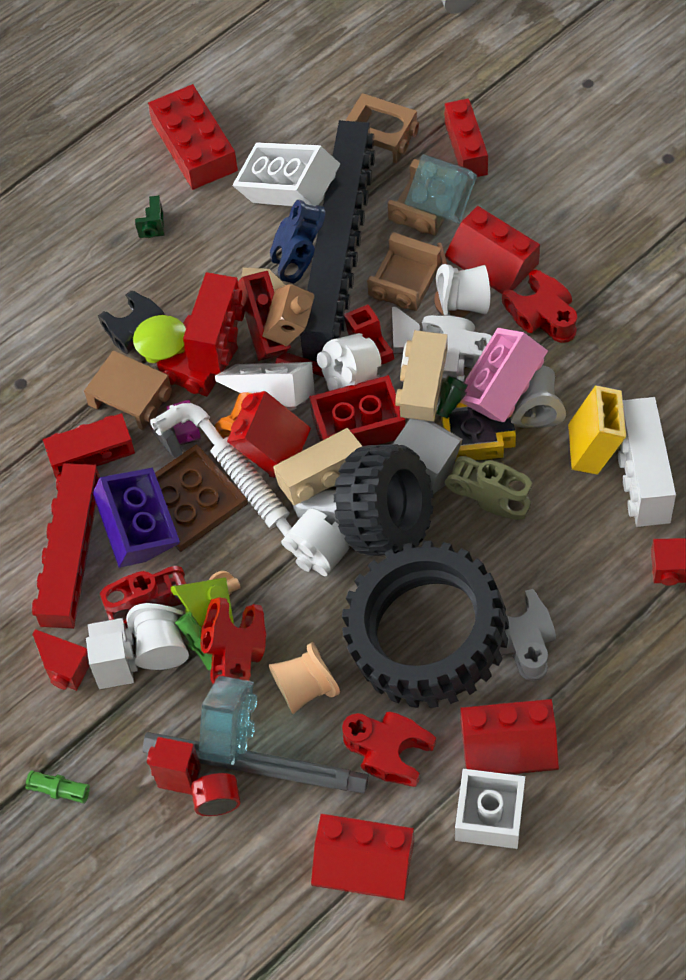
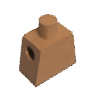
(288, 308)

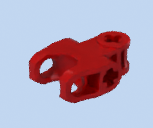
(544, 309)
(144, 588)
(233, 646)
(384, 742)

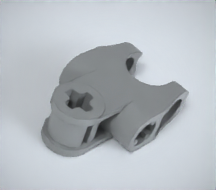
(528, 638)

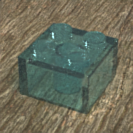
(441, 188)
(227, 720)

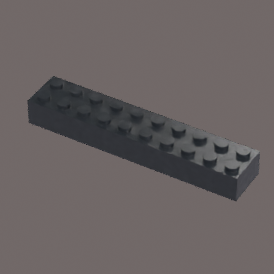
(339, 236)

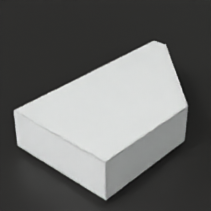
(402, 329)

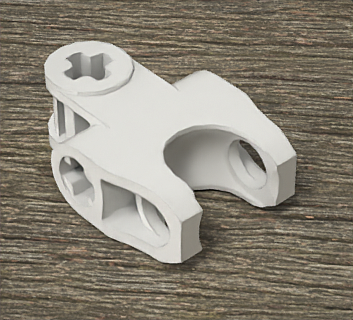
(460, 335)

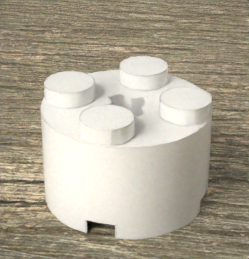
(349, 361)
(316, 543)

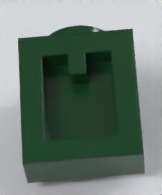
(153, 223)

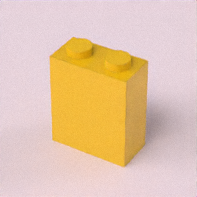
(596, 430)

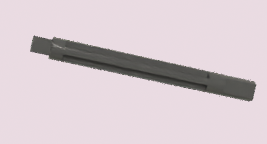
(281, 767)

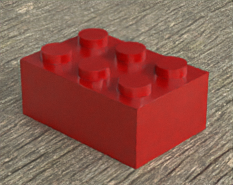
(213, 323)
(364, 409)

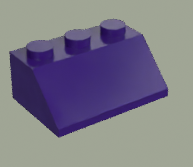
(135, 516)

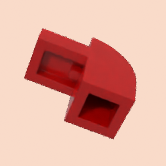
(367, 323)

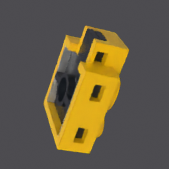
(481, 436)

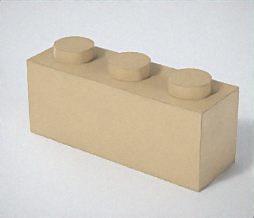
(422, 375)
(315, 467)

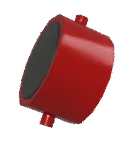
(215, 794)

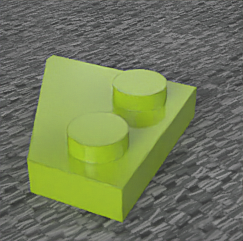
(198, 596)

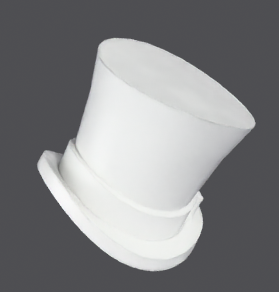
(463, 289)
(157, 636)

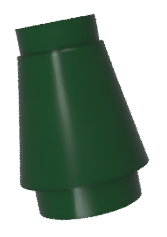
(450, 395)

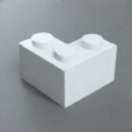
(111, 653)

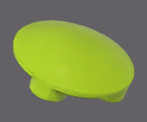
(159, 338)

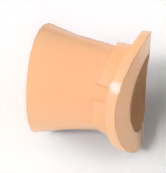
(304, 678)

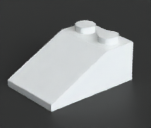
(286, 382)

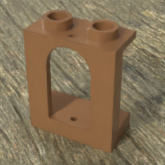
(394, 142)

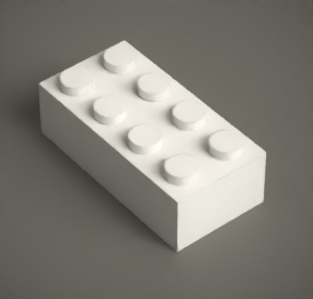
(286, 174)
(646, 464)

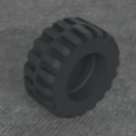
(383, 499)

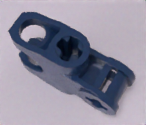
(296, 239)

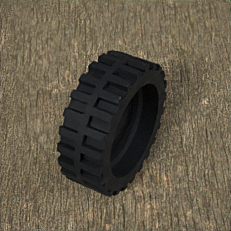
(405, 572)

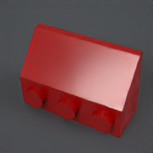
(498, 246)
(510, 737)
(362, 856)

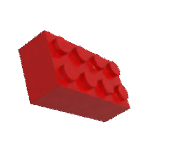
(193, 137)

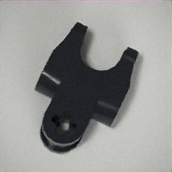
(123, 329)

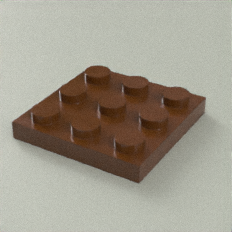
(197, 495)

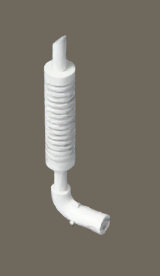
(233, 463)

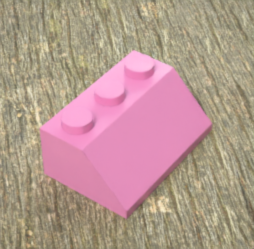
(503, 373)

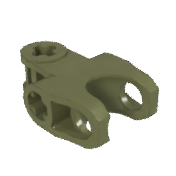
(490, 486)

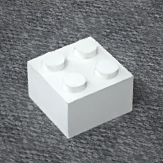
(489, 808)

